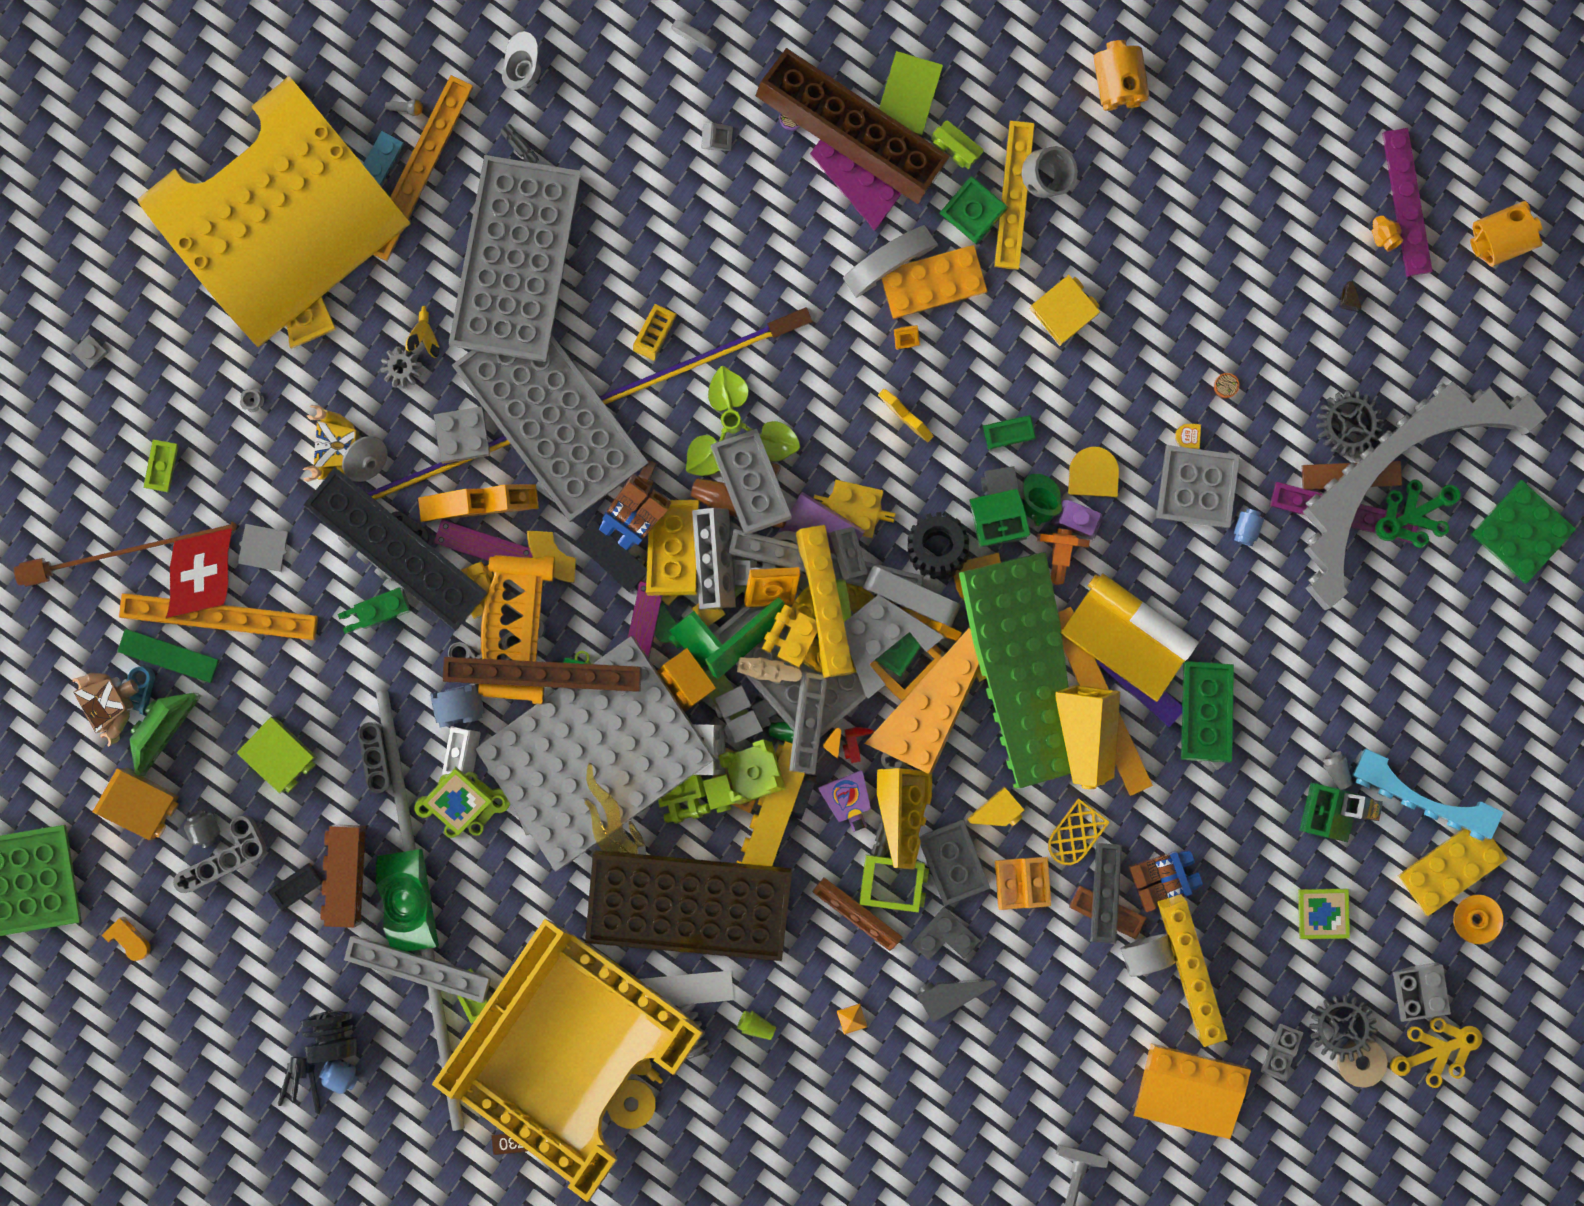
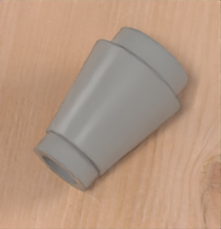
(1338, 769)

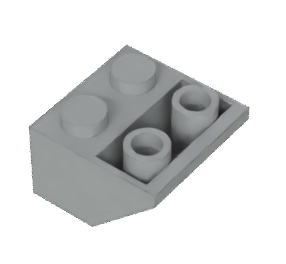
(1421, 992)

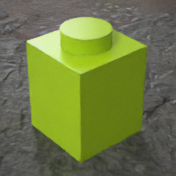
(718, 793)

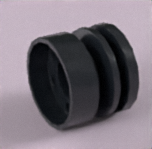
(329, 1036)

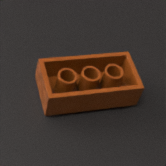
(344, 876)

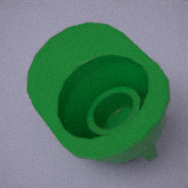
(1041, 498)

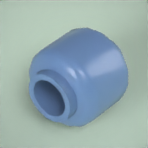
(338, 1076)

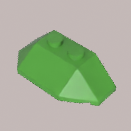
(158, 728)

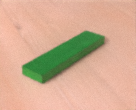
(744, 640)
(168, 656)

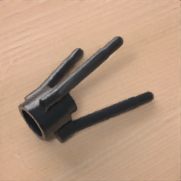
(298, 1069)

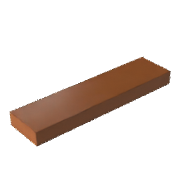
(1318, 475)
(857, 914)

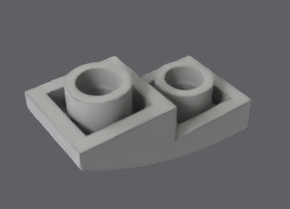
(1281, 1052)

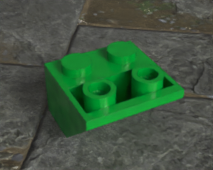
(999, 518)
(1323, 813)

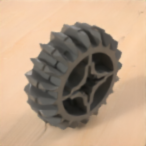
(1338, 441)
(1352, 1036)

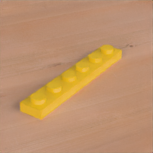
(1014, 196)

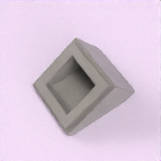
(717, 137)

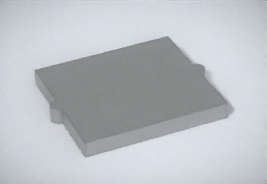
(263, 547)

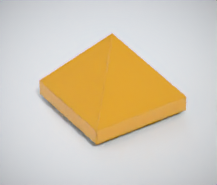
(906, 337)
(852, 1018)

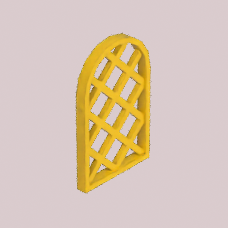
(1058, 828)

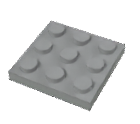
(1198, 486)

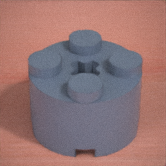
(457, 704)

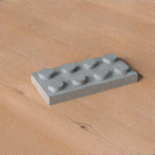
(750, 481)

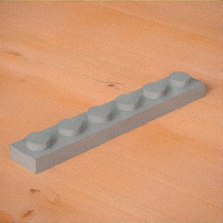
(417, 969)

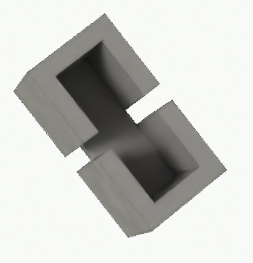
(743, 726)

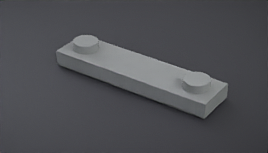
(808, 723)

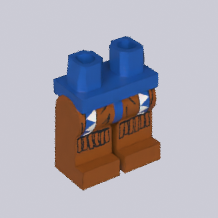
(628, 519)
(1170, 873)

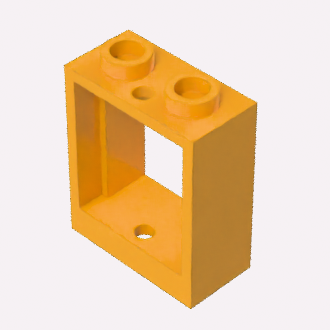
(894, 687)

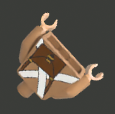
(106, 703)

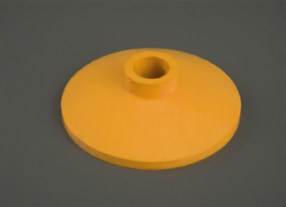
(1490, 919)

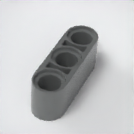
(372, 770)

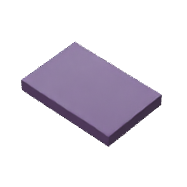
(811, 513)

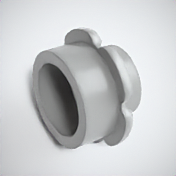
(247, 395)

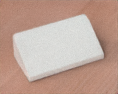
(461, 750)

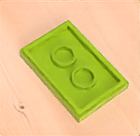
(910, 90)

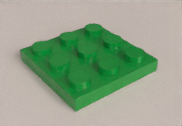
(1523, 531)

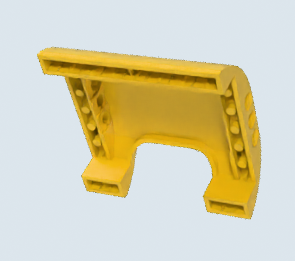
(277, 218)
(560, 1050)

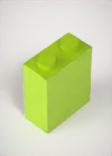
(277, 755)

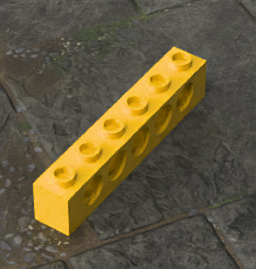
(1192, 970)

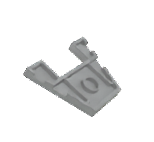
(877, 629)

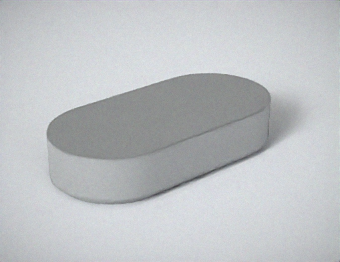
(694, 35)

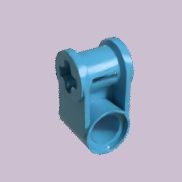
(145, 689)

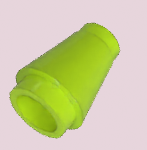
(756, 1026)

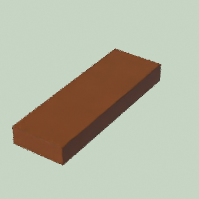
(1128, 920)

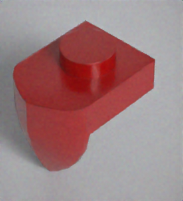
(851, 749)

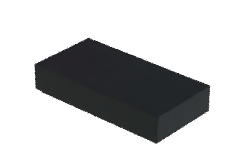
(295, 887)

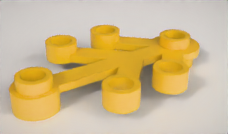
(1440, 1050)

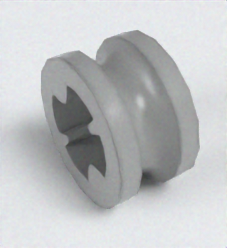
(896, 765)

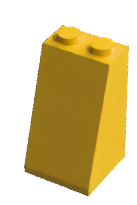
(1089, 732)

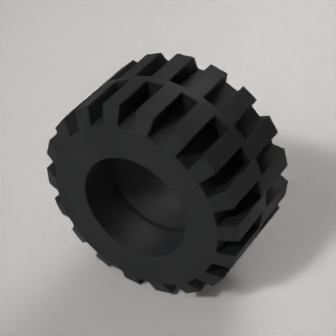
(944, 527)

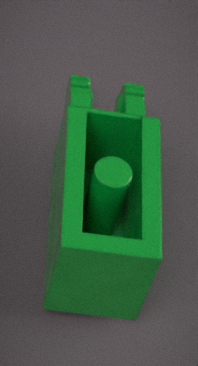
(377, 610)

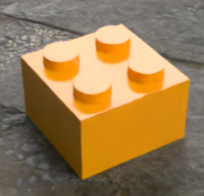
(686, 679)

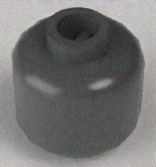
(201, 828)

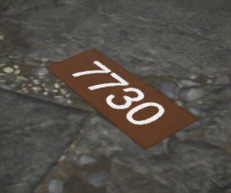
(504, 1144)

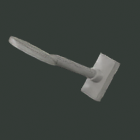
(1080, 1162)

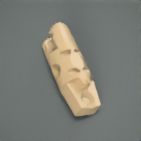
(767, 669)

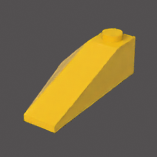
(902, 804)

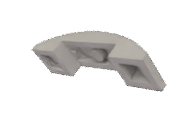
(888, 258)

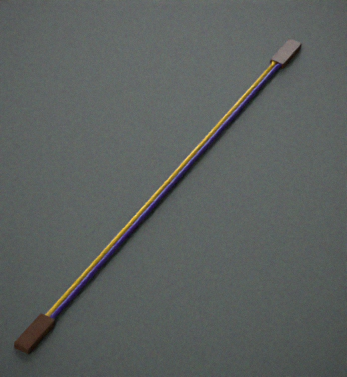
(777, 328)

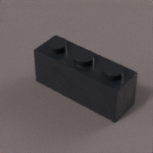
(612, 557)

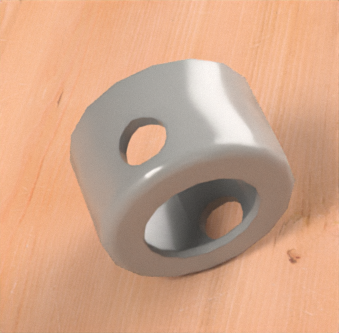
(1064, 172)
(1148, 955)

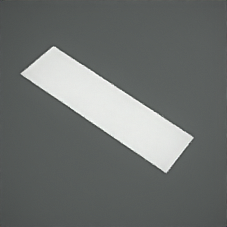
(694, 987)

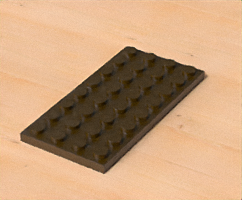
(688, 905)

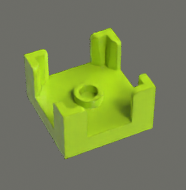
(753, 772)

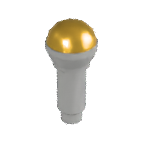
(413, 107)

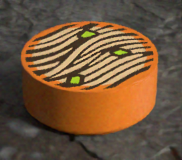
(1226, 385)

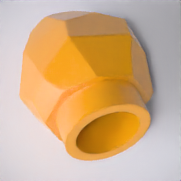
(1386, 233)

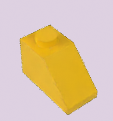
(998, 810)

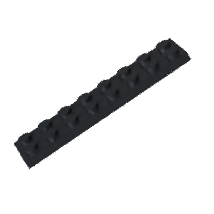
(395, 549)

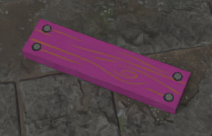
(477, 543)
(645, 618)

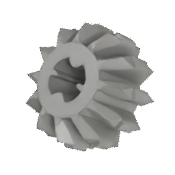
(394, 363)

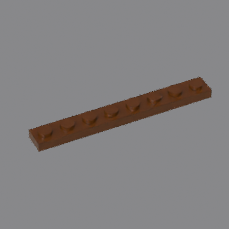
(542, 674)

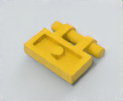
(799, 639)

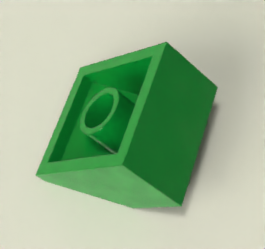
(696, 636)

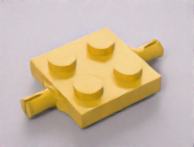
(858, 505)

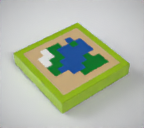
(457, 801)
(1323, 913)

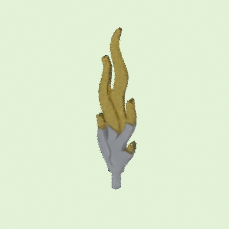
(613, 837)

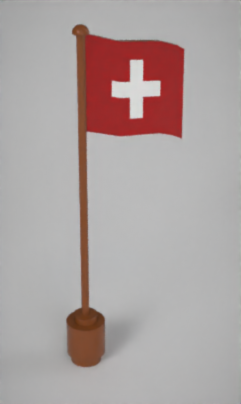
(196, 569)

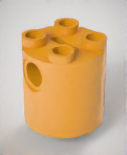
(1121, 76)
(1506, 234)

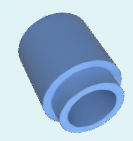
(1248, 527)

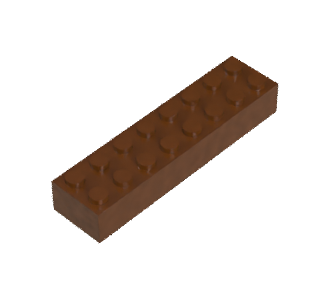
(852, 125)

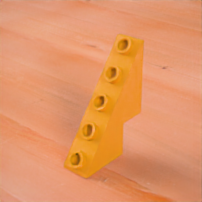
(478, 502)

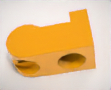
(129, 938)

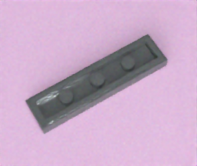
(1106, 893)

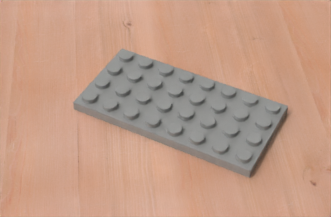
(515, 258)
(554, 424)

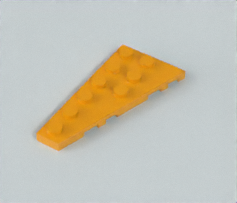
(927, 715)

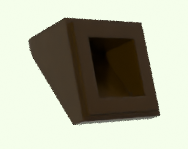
(1350, 298)

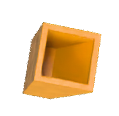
(136, 804)

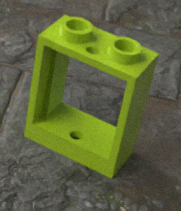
(867, 880)

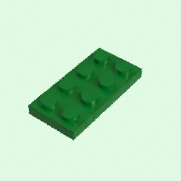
(1207, 712)

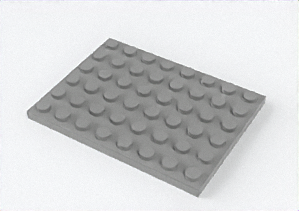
(634, 740)

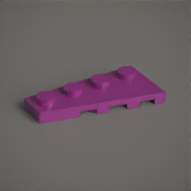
(865, 191)

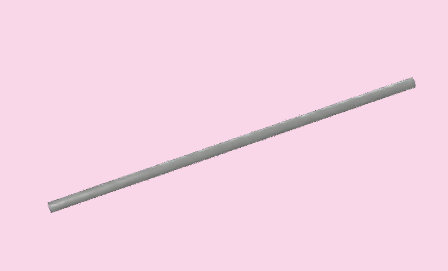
(408, 845)

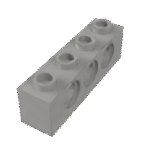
(713, 562)

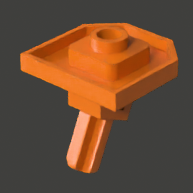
(1061, 553)

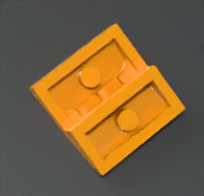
(1023, 883)

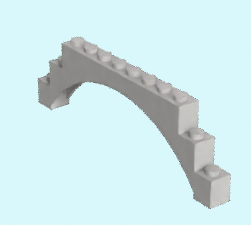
(1337, 506)

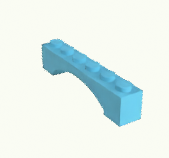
(1374, 771)

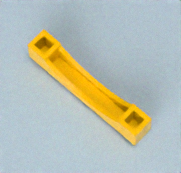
(832, 636)

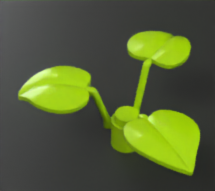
(724, 393)

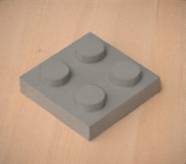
(461, 435)

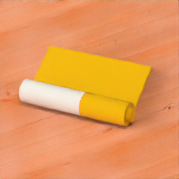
(1129, 636)

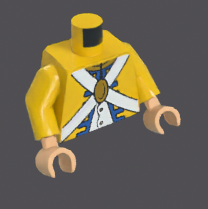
(332, 440)

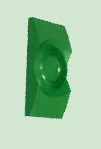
(406, 901)

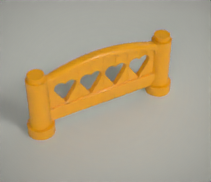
(529, 575)

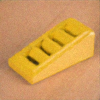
(644, 349)

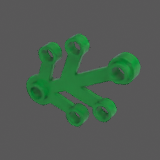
(1414, 515)

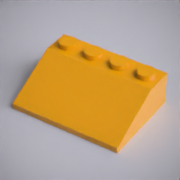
(1191, 1091)

